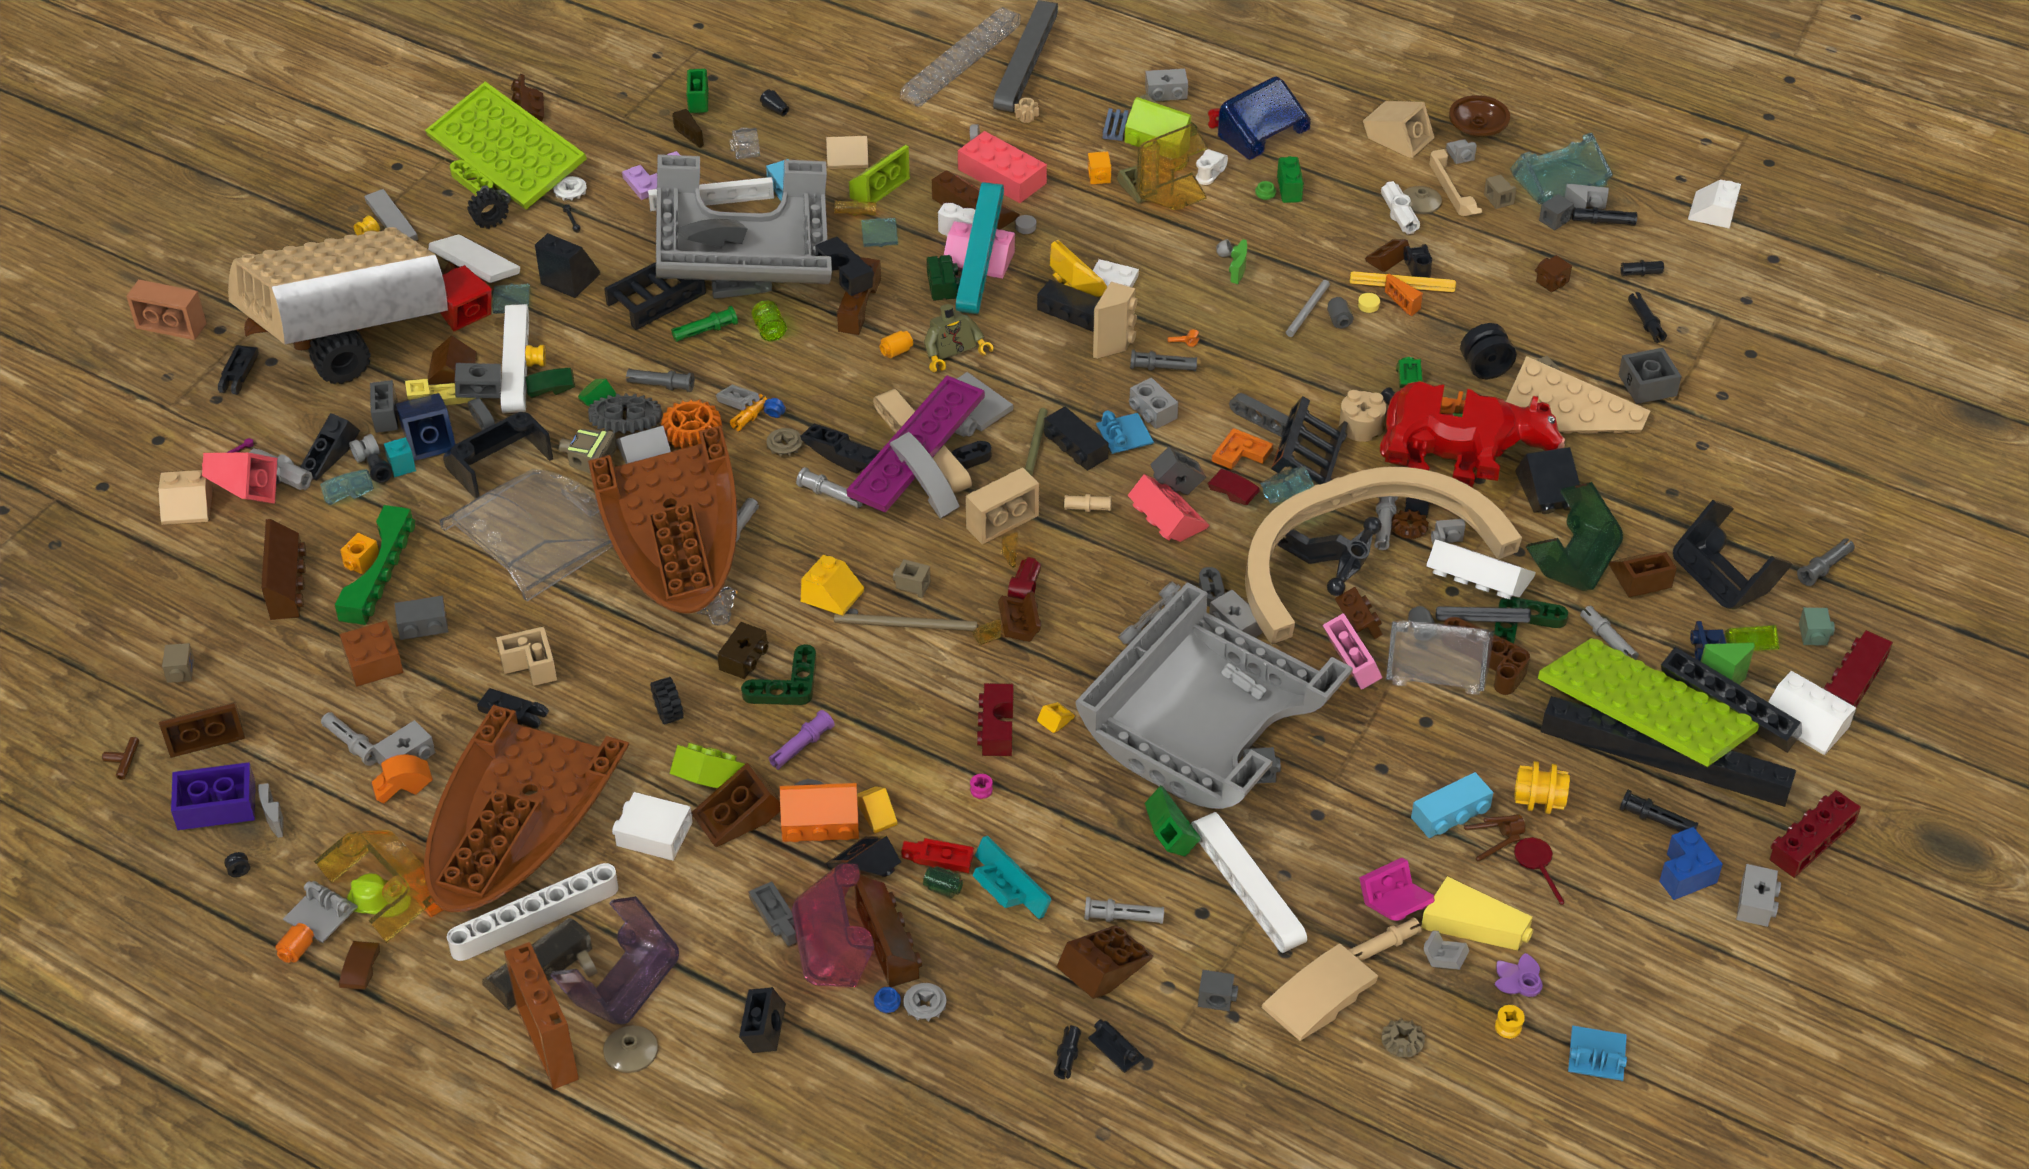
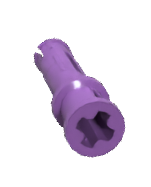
(809, 733)

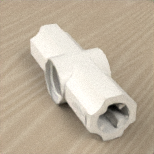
(1400, 207)

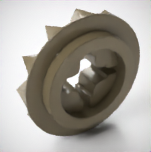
(789, 436)
(1403, 1047)

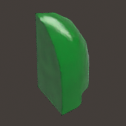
(595, 390)

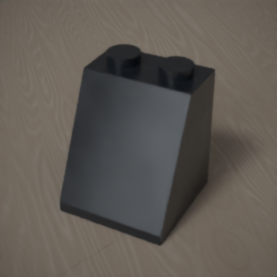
(564, 265)
(1544, 476)

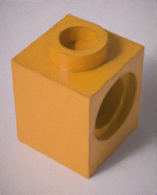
(1099, 167)
(359, 553)

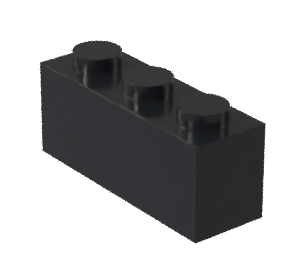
(1067, 304)
(1076, 438)

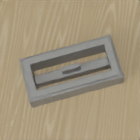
(738, 397)

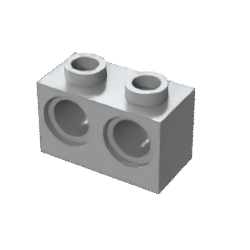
(1153, 403)

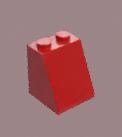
(467, 298)

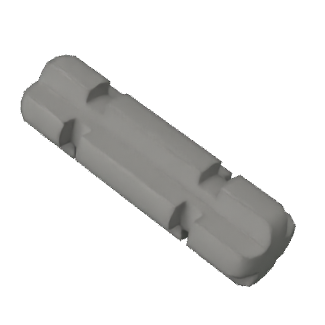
(1244, 681)

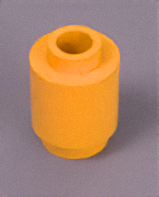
(896, 344)

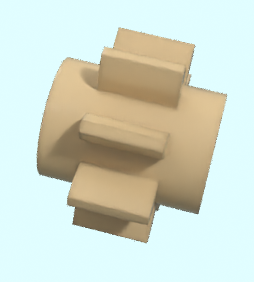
(1026, 110)

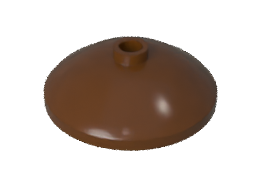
(1479, 115)

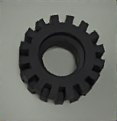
(483, 200)
(667, 700)

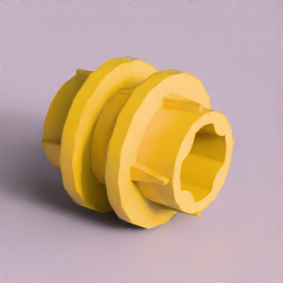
(1541, 787)

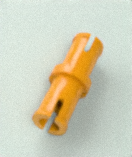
(748, 414)

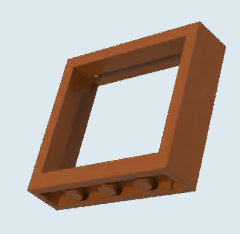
(538, 1011)

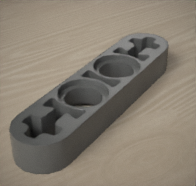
(1246, 408)

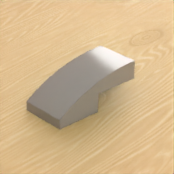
(271, 810)

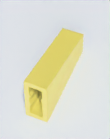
(1476, 917)

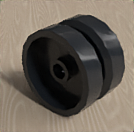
(1488, 351)

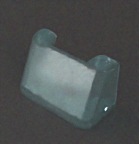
(1550, 173)

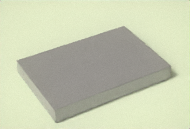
(991, 407)

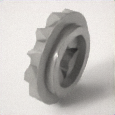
(924, 992)

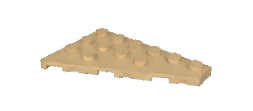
(1574, 402)

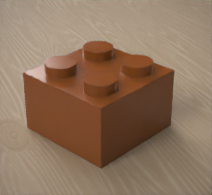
(371, 653)

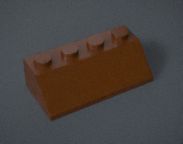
(954, 189)
(283, 571)
(886, 925)

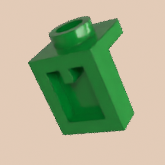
(1409, 371)

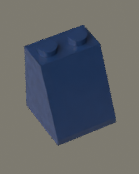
(426, 426)

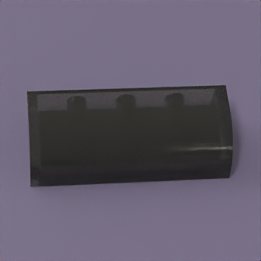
(555, 953)

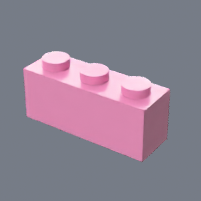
(1352, 651)

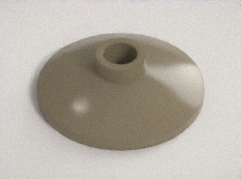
(1423, 199)
(630, 1057)

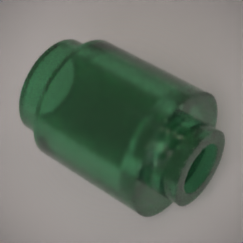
(943, 881)

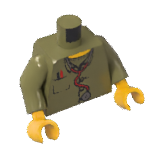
(952, 335)

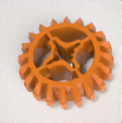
(686, 420)

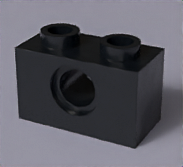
(762, 1020)

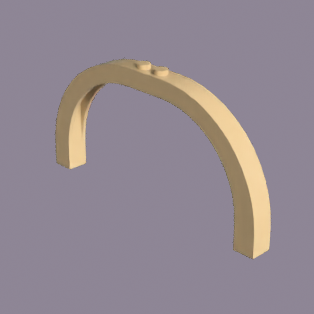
(1341, 491)

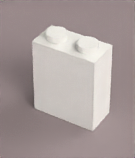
(652, 826)

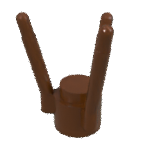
(1509, 826)

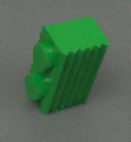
(697, 90)
(1290, 179)

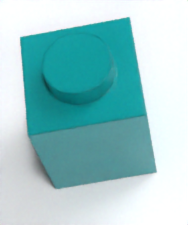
(400, 457)

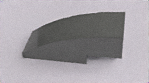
(714, 231)

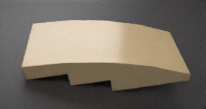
(1319, 992)

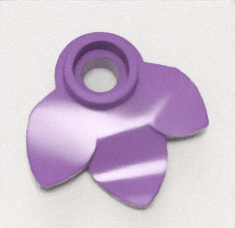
(1516, 977)

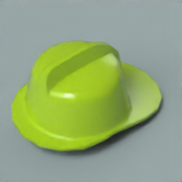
(367, 893)

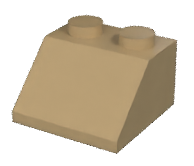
(184, 497)

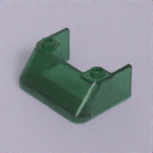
(1591, 547)

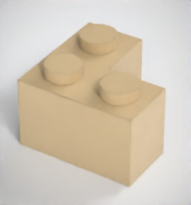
(528, 651)

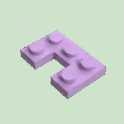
(640, 180)

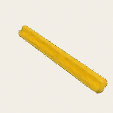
(1418, 283)

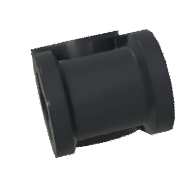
(1418, 260)

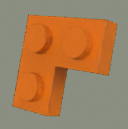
(1241, 444)

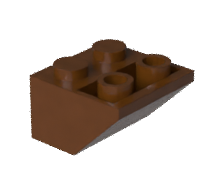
(1644, 573)

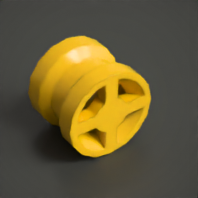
(368, 224)
(535, 355)
(1511, 1028)

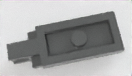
(725, 289)
(774, 911)

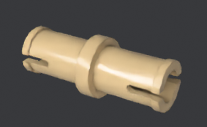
(1087, 503)

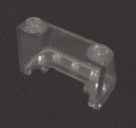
(1439, 655)

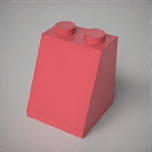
(243, 474)

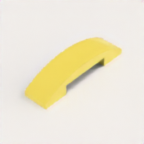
(420, 388)

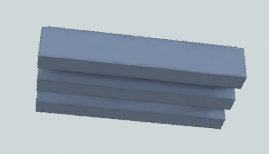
(1116, 115)

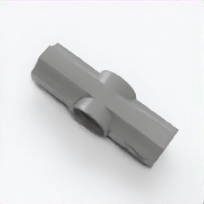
(288, 472)

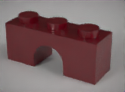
(996, 734)

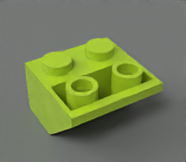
(704, 765)

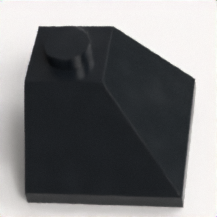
(872, 854)

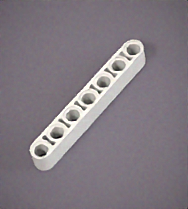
(514, 361)
(1249, 883)
(532, 911)

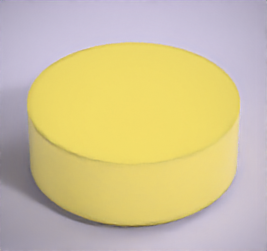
(1368, 302)

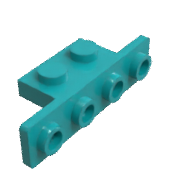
(1007, 880)

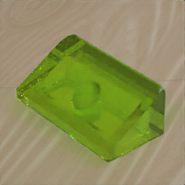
(1762, 636)

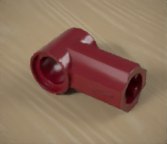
(1025, 579)

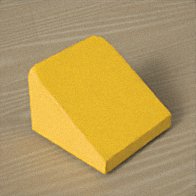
(1054, 717)

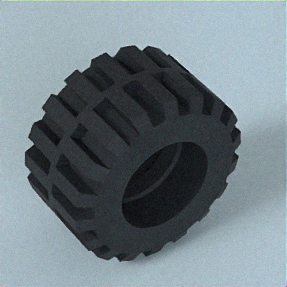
(343, 367)

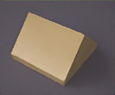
(847, 152)

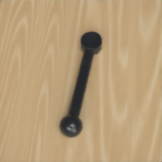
(567, 209)

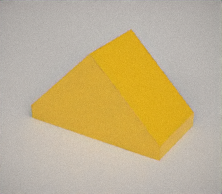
(877, 808)

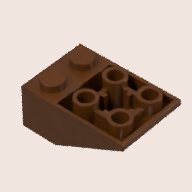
(1102, 960)

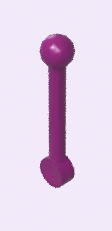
(247, 443)

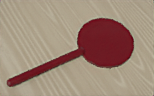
(1536, 854)

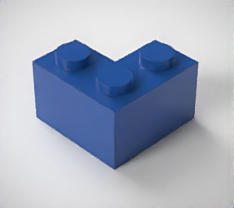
(1691, 865)

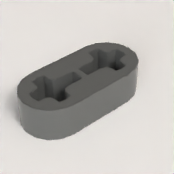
(480, 413)
(1215, 586)

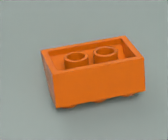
(819, 812)

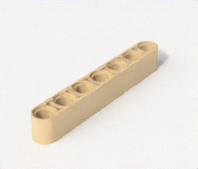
(896, 412)

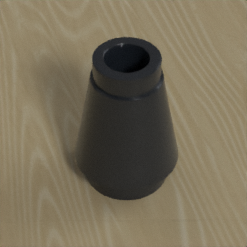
(774, 102)
(379, 468)

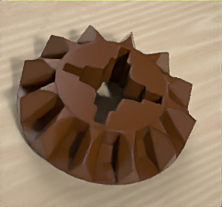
(1401, 527)

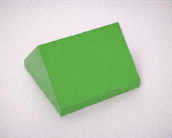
(1729, 659)

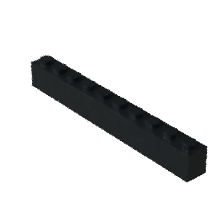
(1601, 732)

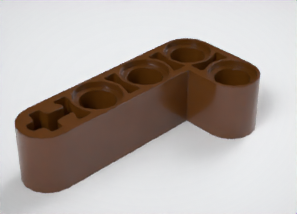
(1506, 659)

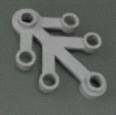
(1132, 631)

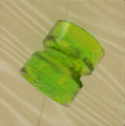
(768, 320)

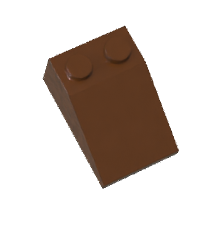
(737, 806)

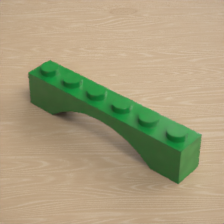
(359, 598)

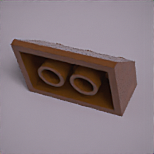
(202, 729)

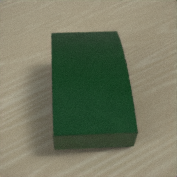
(550, 380)

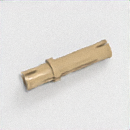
(1391, 937)

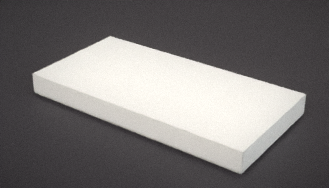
(475, 257)

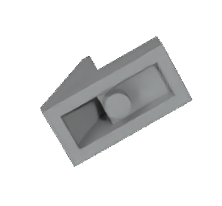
(1586, 196)

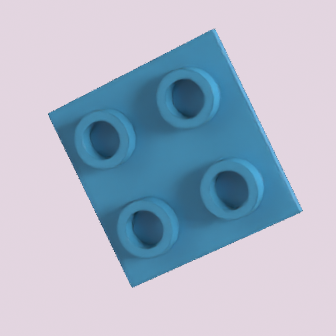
(1123, 432)
(1597, 1053)

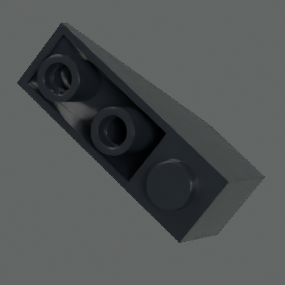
(329, 445)

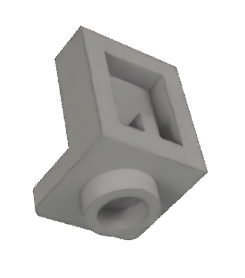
(1461, 151)
(1448, 531)

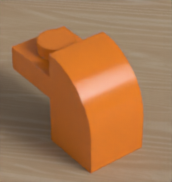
(403, 773)

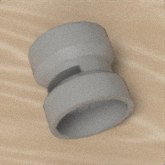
(363, 448)

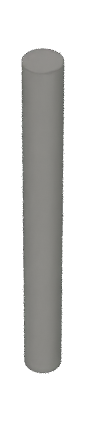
(1307, 308)

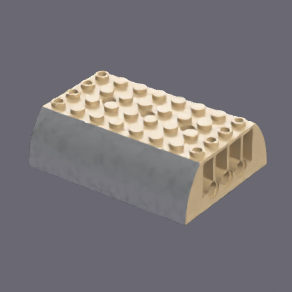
(338, 285)

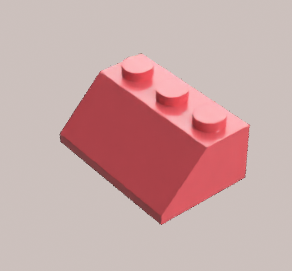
(1166, 509)

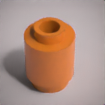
(294, 943)

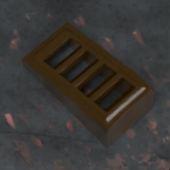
(687, 126)

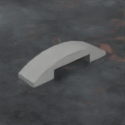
(927, 473)

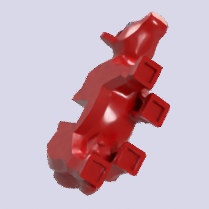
(1473, 440)

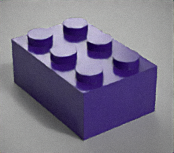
(213, 796)

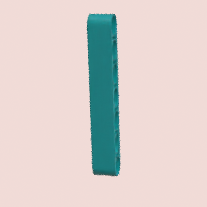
(979, 248)

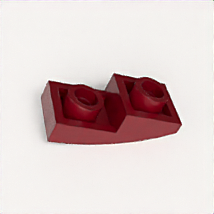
(1235, 486)

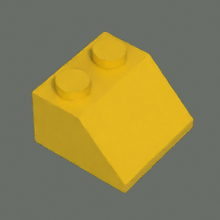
(830, 586)

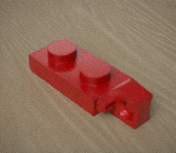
(939, 853)

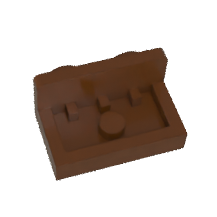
(1357, 612)
(1020, 617)

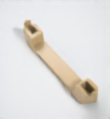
(1465, 205)

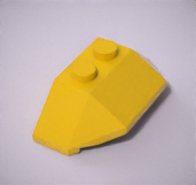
(1073, 272)

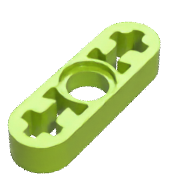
(457, 168)

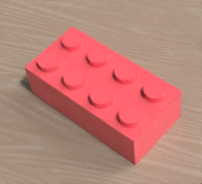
(998, 162)

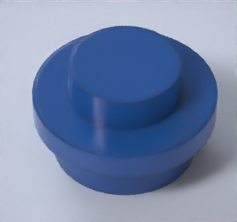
(774, 407)
(887, 1000)

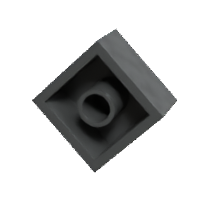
(1649, 375)

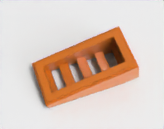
(1403, 294)

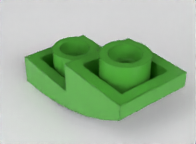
(1238, 265)

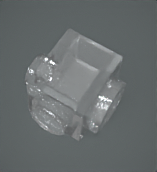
(745, 143)

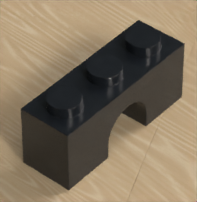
(854, 273)

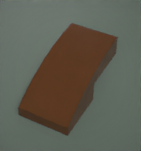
(358, 965)

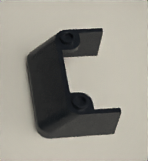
(490, 440)
(1700, 557)

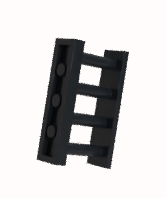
(654, 306)
(1289, 443)

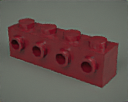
(1859, 668)
(1814, 833)

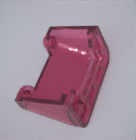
(827, 944)

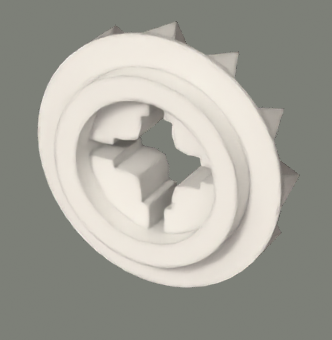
(575, 186)

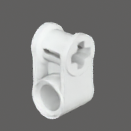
(1210, 166)

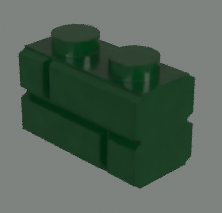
(942, 277)

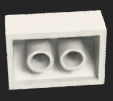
(1820, 712)

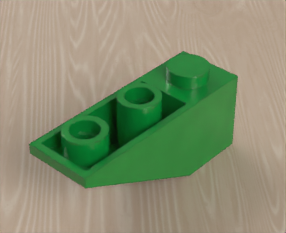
(1170, 823)

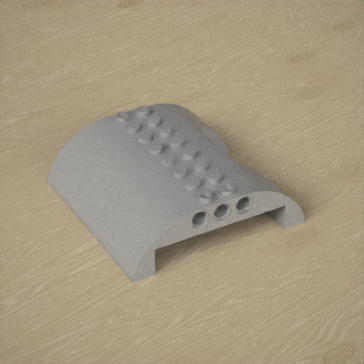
(776, 245)
(1185, 723)

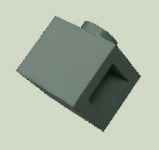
(1816, 626)

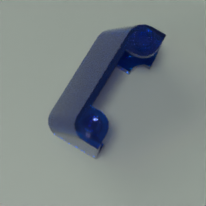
(1260, 114)

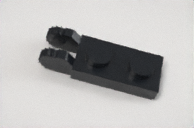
(237, 368)
(523, 708)

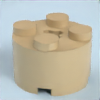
(1364, 415)

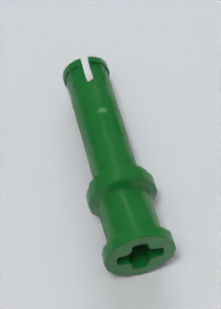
(713, 321)

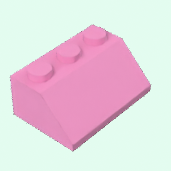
(1001, 253)

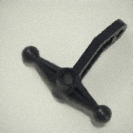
(1335, 547)

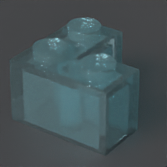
(1286, 484)

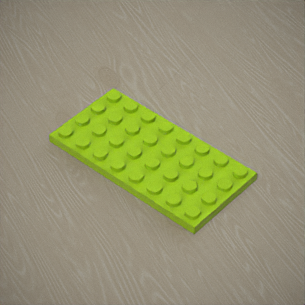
(506, 144)
(1649, 701)

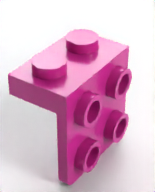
(1391, 891)

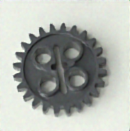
(640, 413)

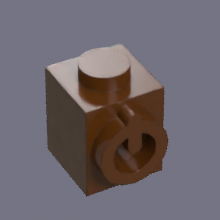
(1553, 273)

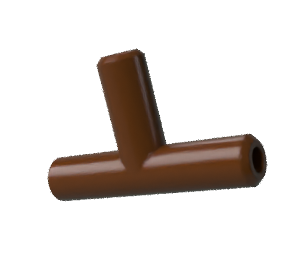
(123, 758)

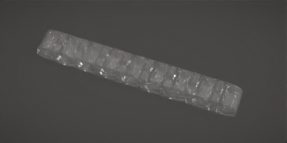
(960, 57)

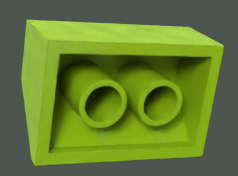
(1152, 120)
(881, 177)

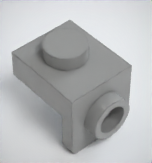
(1445, 953)

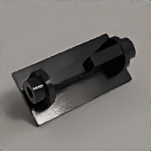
(1115, 1046)

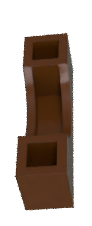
(852, 308)

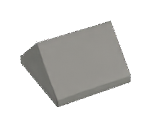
(643, 444)

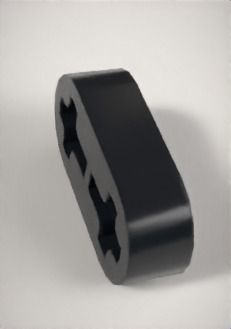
(973, 454)

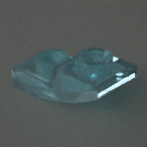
(351, 484)

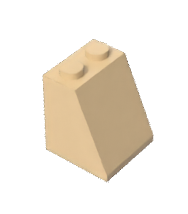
(1400, 126)

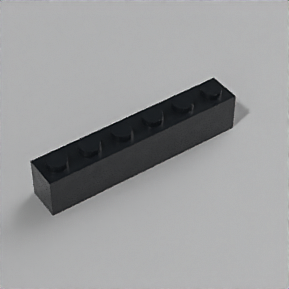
(1773, 723)

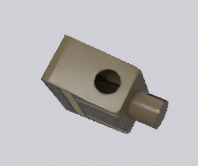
(588, 446)

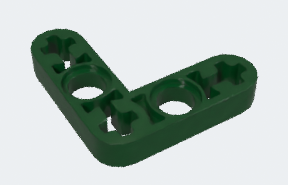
(1541, 607)
(794, 685)

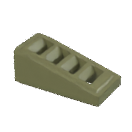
(1124, 177)

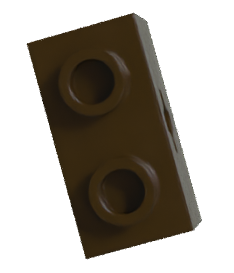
(743, 650)

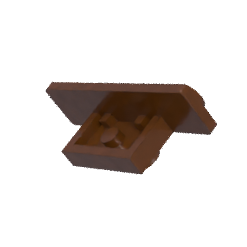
(527, 98)

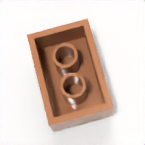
(166, 309)

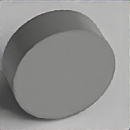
(974, 131)
(1025, 224)

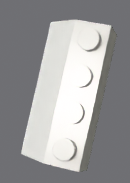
(1480, 569)

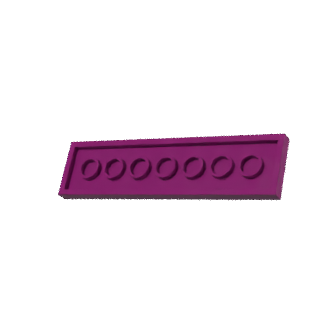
(932, 426)

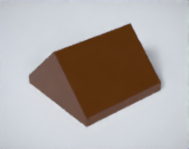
(445, 358)

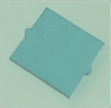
(879, 232)
(510, 295)

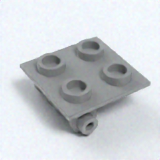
(320, 910)

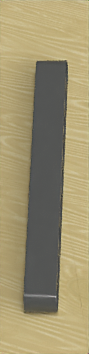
(1025, 56)

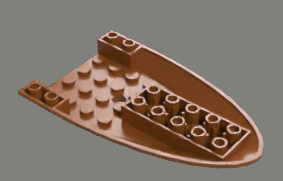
(678, 551)
(494, 822)

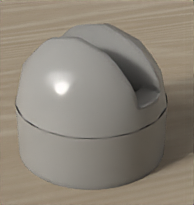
(1224, 248)

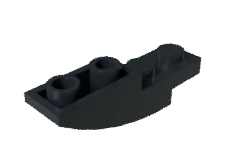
(838, 448)

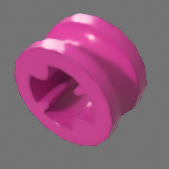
(981, 793)

